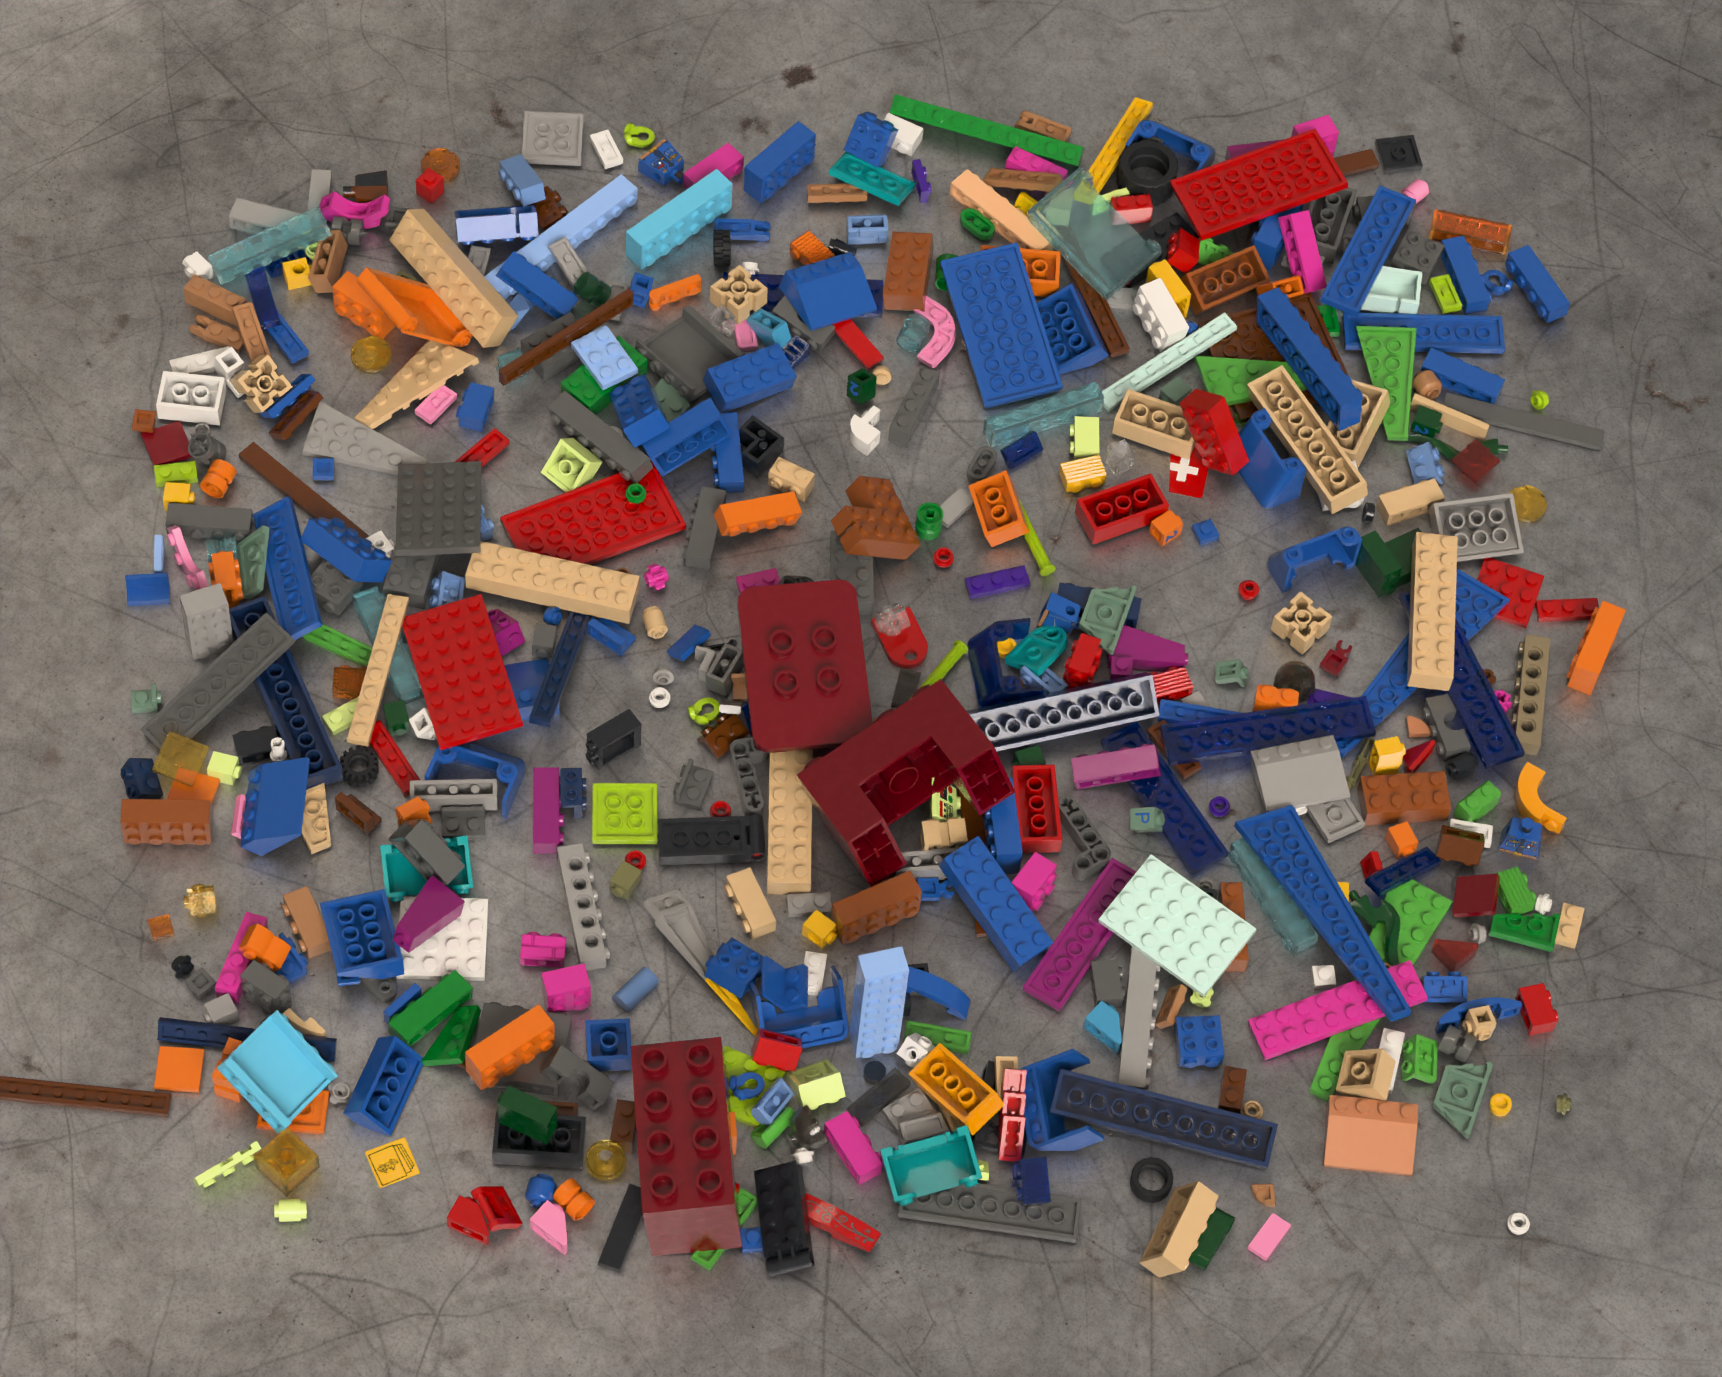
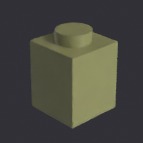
(625, 880)

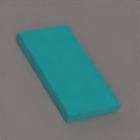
(872, 179)

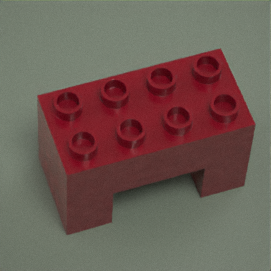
(890, 772)
(685, 1146)

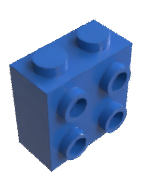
(871, 139)
(734, 967)
(1199, 1041)

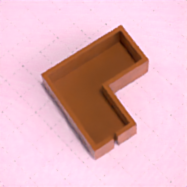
(876, 521)

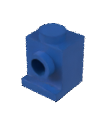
(641, 286)

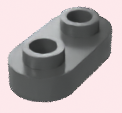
(981, 466)
(375, 987)

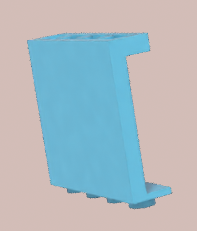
(277, 1071)

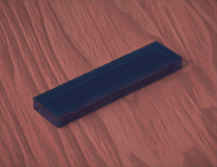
(262, 298)
(1402, 871)

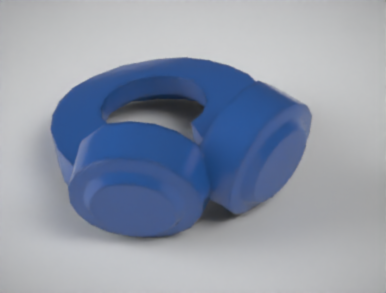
(1493, 287)
(735, 1082)

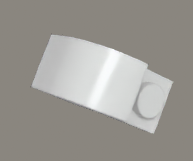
(227, 366)
(862, 431)

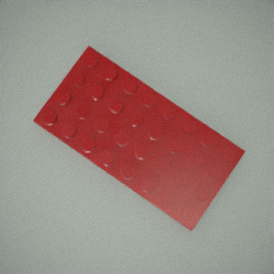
(1258, 184)
(595, 520)
(461, 672)

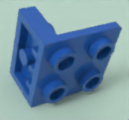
(783, 986)

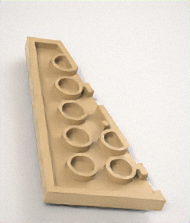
(415, 380)

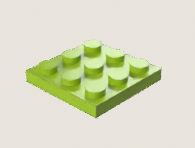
(624, 813)
(740, 1063)

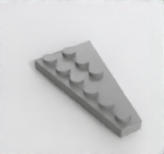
(354, 444)

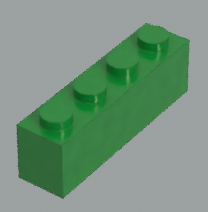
(430, 1009)

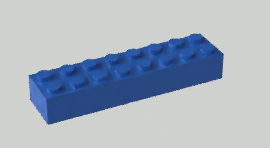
(1309, 359)

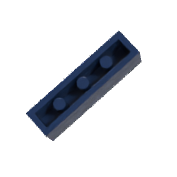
(1081, 594)

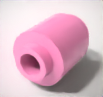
(1417, 190)

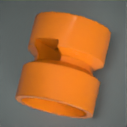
(218, 478)
(576, 1202)

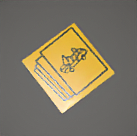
(392, 1162)

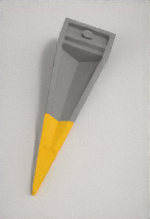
(680, 926)

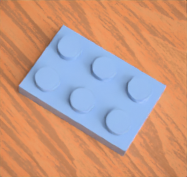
(604, 357)

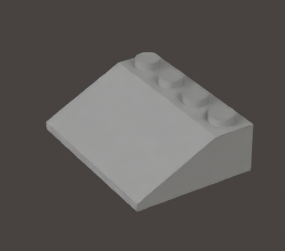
(1483, 526)
(1299, 773)

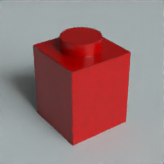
(430, 185)

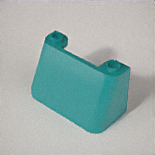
(404, 880)
(931, 1165)

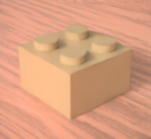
(1366, 1074)

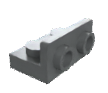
(693, 786)
(463, 822)

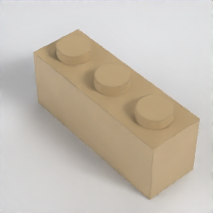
(1409, 501)
(750, 903)

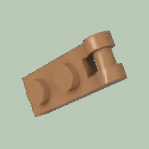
(1043, 126)

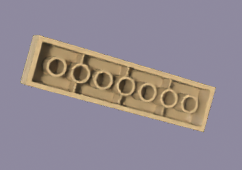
(453, 278)
(1308, 439)
(553, 582)
(1432, 611)
(788, 825)

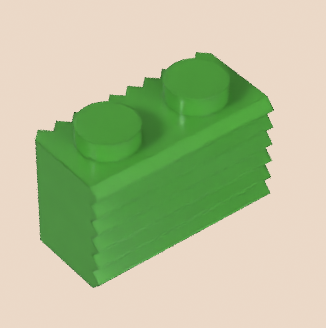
(1478, 803)
(1514, 892)

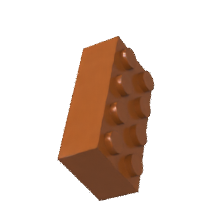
(908, 271)
(1225, 280)
(1404, 798)
(166, 821)
(876, 907)

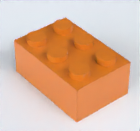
(357, 305)
(998, 508)

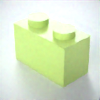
(1085, 437)

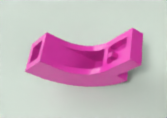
(370, 212)

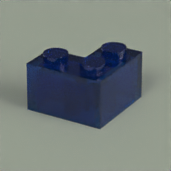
(1033, 1181)

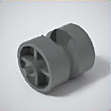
(352, 230)
(206, 448)

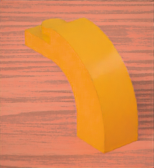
(1529, 803)

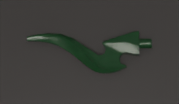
(1450, 452)
(1373, 915)

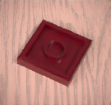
(166, 444)
(1476, 895)

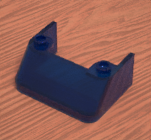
(985, 665)

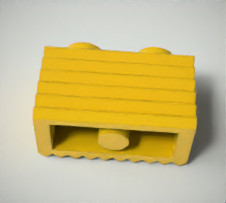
(1082, 473)
(1386, 756)

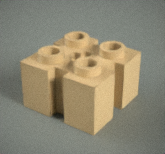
(739, 294)
(272, 384)
(1301, 623)
(943, 835)

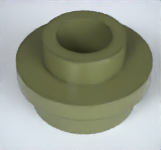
(1563, 1104)

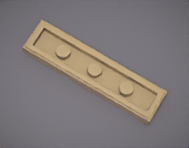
(1453, 418)

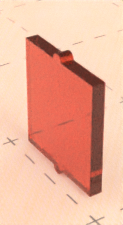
(1475, 461)

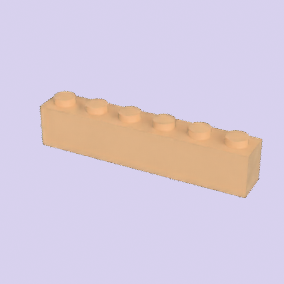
(1007, 219)

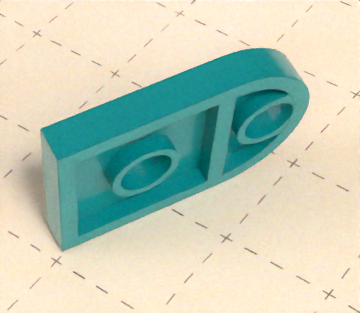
(1038, 649)

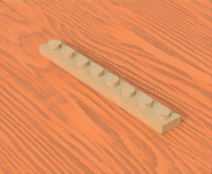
(378, 670)

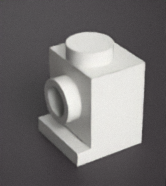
(197, 265)

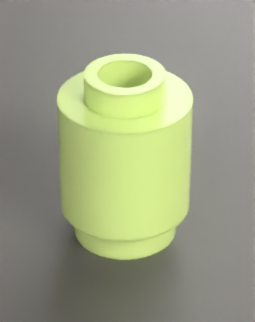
(290, 1210)

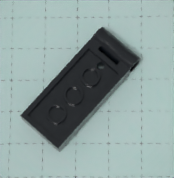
(1161, 232)
(711, 840)
(784, 1218)

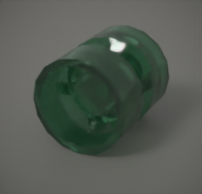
(592, 290)

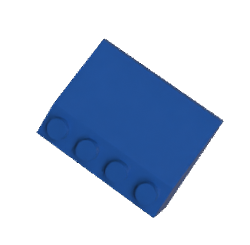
(828, 291)
(1071, 330)
(526, 683)
(274, 805)
(362, 936)

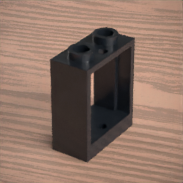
(613, 739)

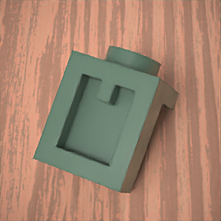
(1230, 672)
(145, 700)

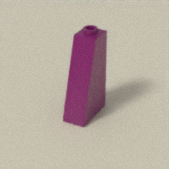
(1149, 651)
(428, 914)

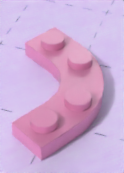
(943, 336)
(194, 576)

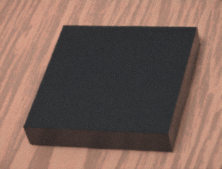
(1398, 154)

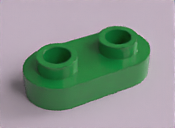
(978, 224)

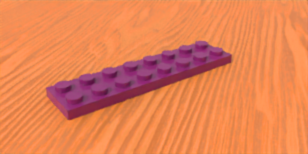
(1078, 941)

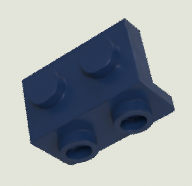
(140, 779)
(571, 790)

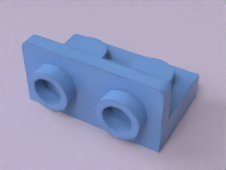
(446, 589)

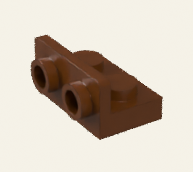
(550, 209)
(357, 812)

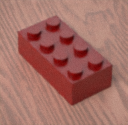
(1214, 431)
(1121, 508)
(1037, 808)

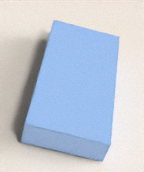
(158, 554)

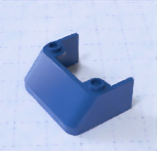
(1176, 141)
(506, 767)
(812, 1024)
(1047, 1131)

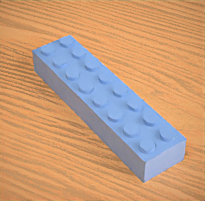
(878, 1002)

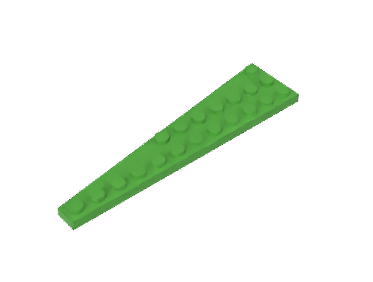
(1419, 915)

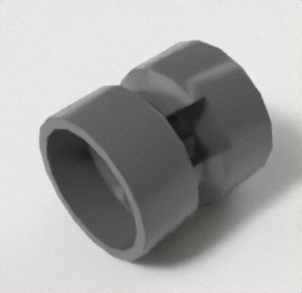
(1450, 1040)

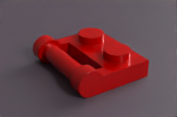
(503, 1214)

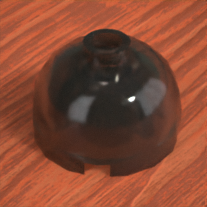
(1296, 676)
(806, 1130)

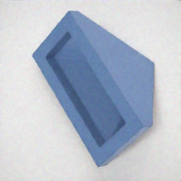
(522, 307)

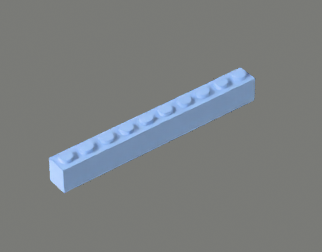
(576, 226)

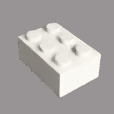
(1160, 315)
(191, 398)

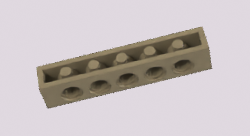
(1536, 648)

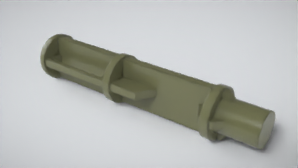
(1360, 762)

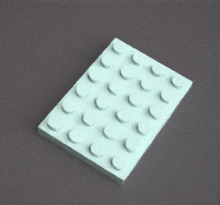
(1177, 925)

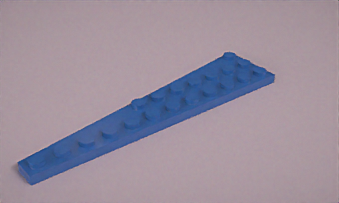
(1474, 609)

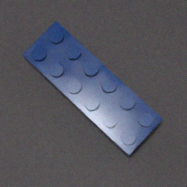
(995, 903)

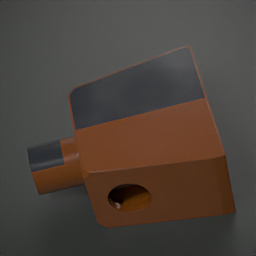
(367, 187)

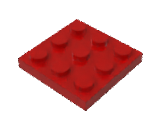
(1514, 583)

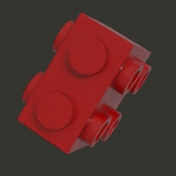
(1083, 661)

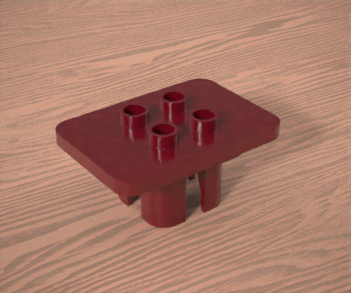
(803, 664)

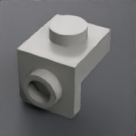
(707, 657)

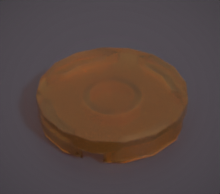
(442, 162)

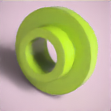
(1539, 399)

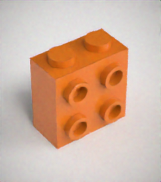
(226, 571)

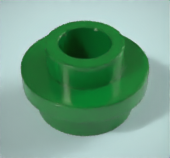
(635, 489)

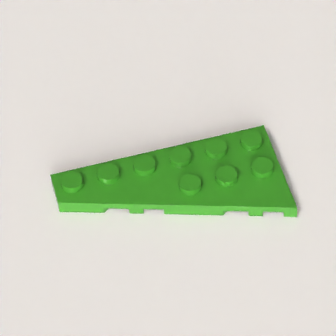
(1390, 364)
(1231, 375)

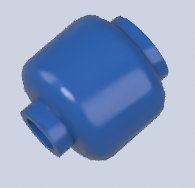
(540, 1190)

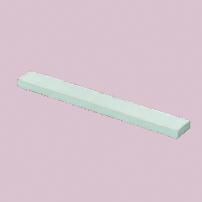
(1169, 360)

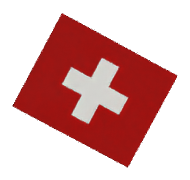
(1187, 476)

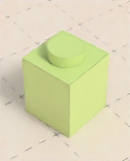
(224, 767)

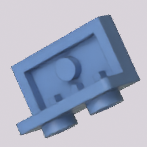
(1425, 463)
(1047, 680)

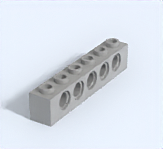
(575, 856)

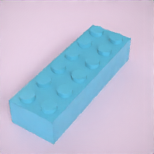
(679, 219)

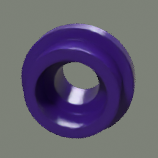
(1219, 801)

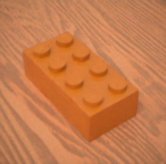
(1042, 269)
(1595, 647)
(510, 1047)

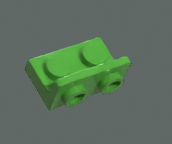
(1211, 252)
(1419, 1059)

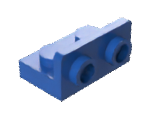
(294, 964)
(1445, 988)

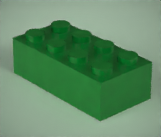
(587, 391)

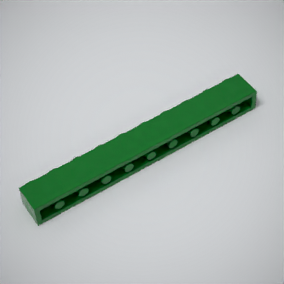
(986, 130)

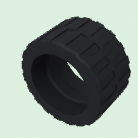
(1150, 155)

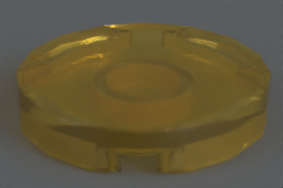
(371, 354)
(1529, 503)

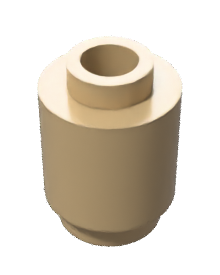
(654, 622)

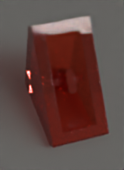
(1453, 953)

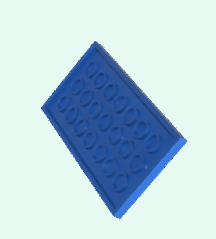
(1001, 325)

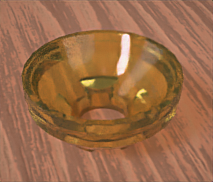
(605, 1169)

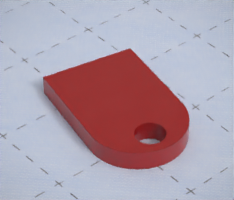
(907, 642)

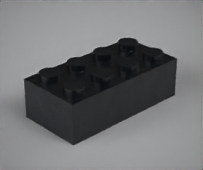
(562, 1151)

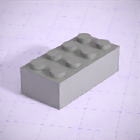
(206, 621)

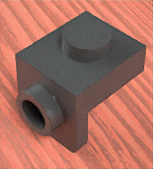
(395, 217)

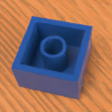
(609, 1044)

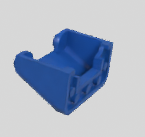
(1266, 475)
(1339, 546)

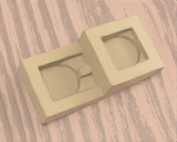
(309, 1027)

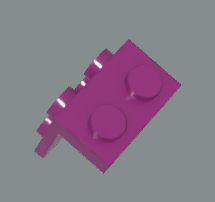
(506, 631)

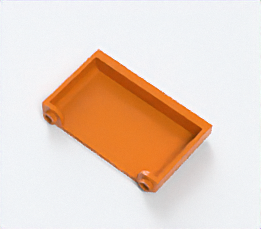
(414, 308)

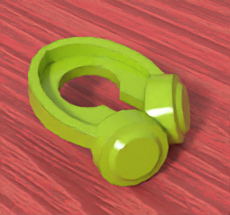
(631, 130)
(707, 717)

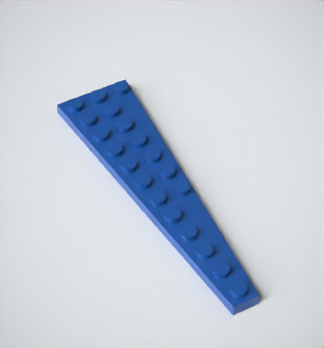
(1299, 867)

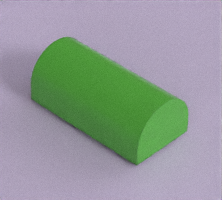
(766, 1134)

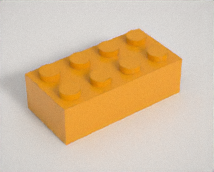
(956, 1088)

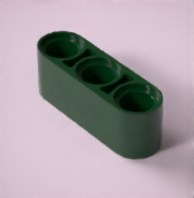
(1210, 1240)

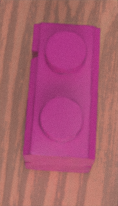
(543, 950)

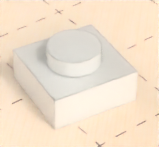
(1323, 977)

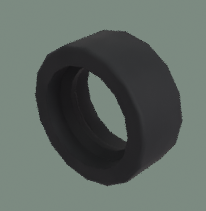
(1154, 1164)

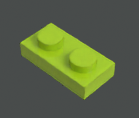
(1445, 294)
(176, 473)

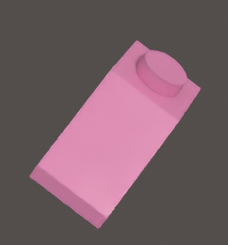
(551, 1225)

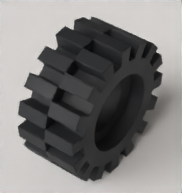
(722, 247)
(363, 776)

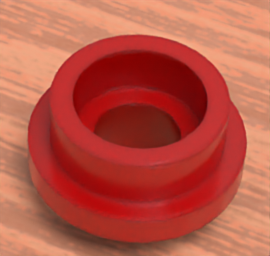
(945, 553)
(1248, 594)
(720, 806)
(636, 855)

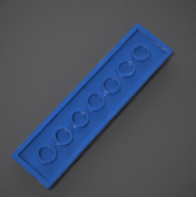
(1368, 251)
(1438, 332)
(288, 570)

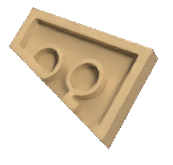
(315, 820)

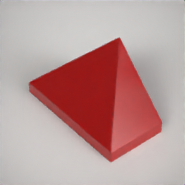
(1417, 756)

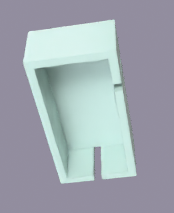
(1395, 292)

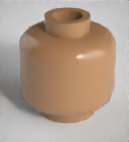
(1427, 384)

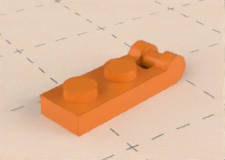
(674, 291)

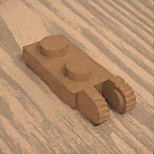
(217, 333)

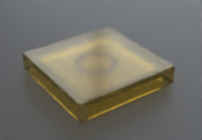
(180, 759)

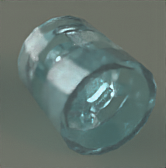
(913, 333)
(215, 546)

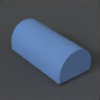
(636, 989)
(772, 1102)

